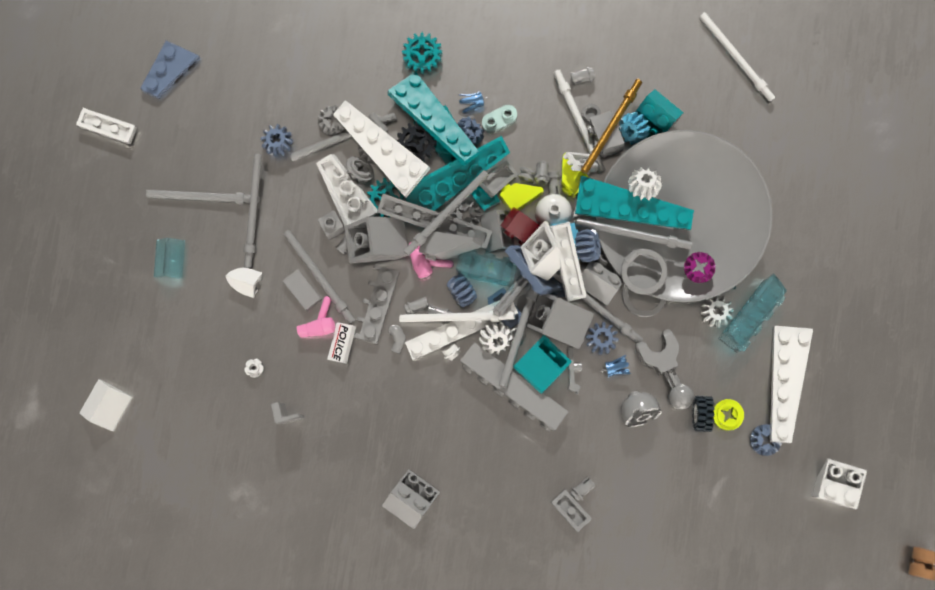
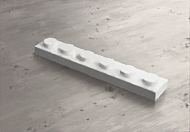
(450, 333)

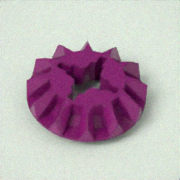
(697, 276)

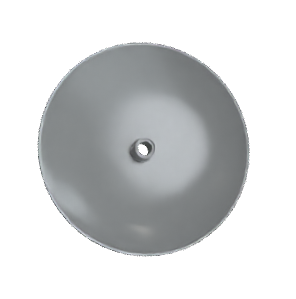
(728, 219)

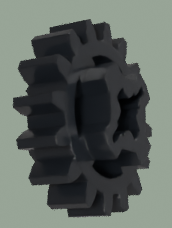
(422, 139)

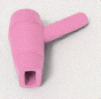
(423, 266)
(321, 326)

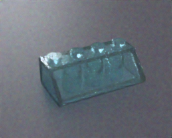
(753, 313)

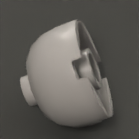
(639, 408)

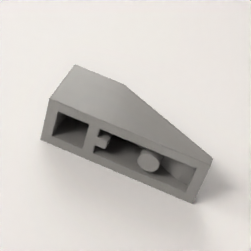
(447, 245)

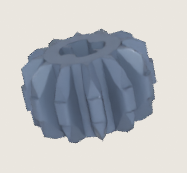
(277, 133)
(587, 245)
(461, 290)
(606, 334)

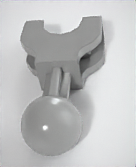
(664, 362)

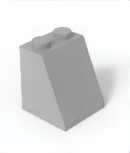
(375, 239)
(559, 319)

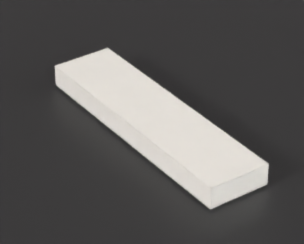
(569, 263)

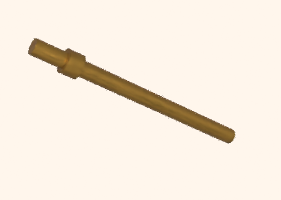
(629, 97)

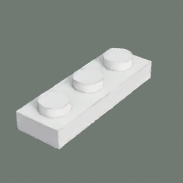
(106, 126)

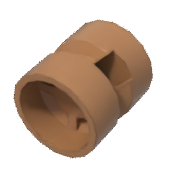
(923, 563)

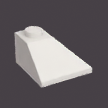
(542, 252)

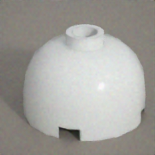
(553, 209)

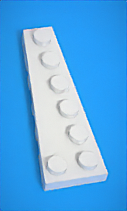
(392, 158)
(789, 364)

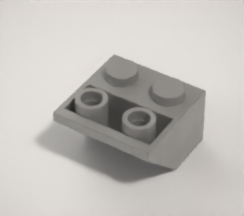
(601, 279)
(411, 499)

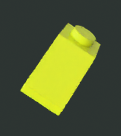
(570, 179)
(519, 195)

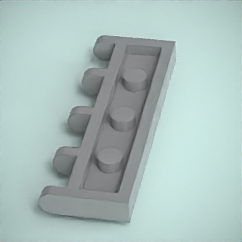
(378, 304)

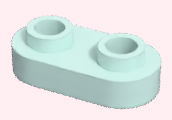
(498, 116)

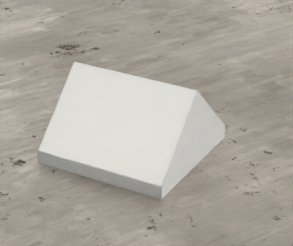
(105, 405)

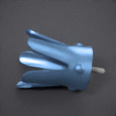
(476, 98)
(615, 367)

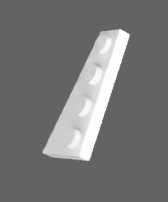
(345, 192)

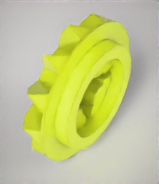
(737, 413)

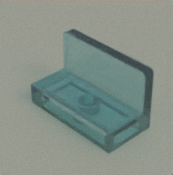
(169, 258)

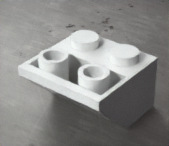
(839, 484)

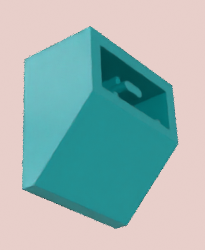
(659, 113)
(542, 364)

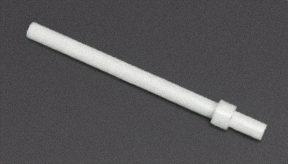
(760, 84)
(564, 89)
(456, 317)

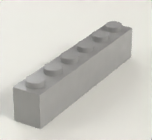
(518, 389)

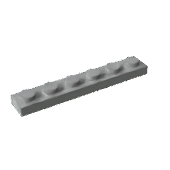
(423, 217)

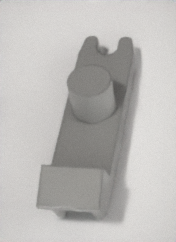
(571, 368)

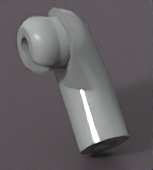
(399, 337)

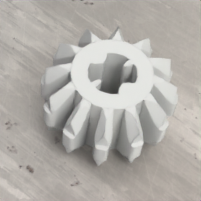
(644, 183)
(715, 304)
(495, 337)

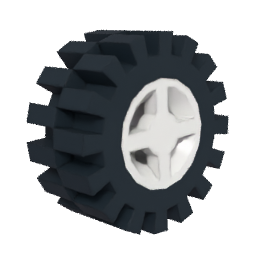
(703, 413)

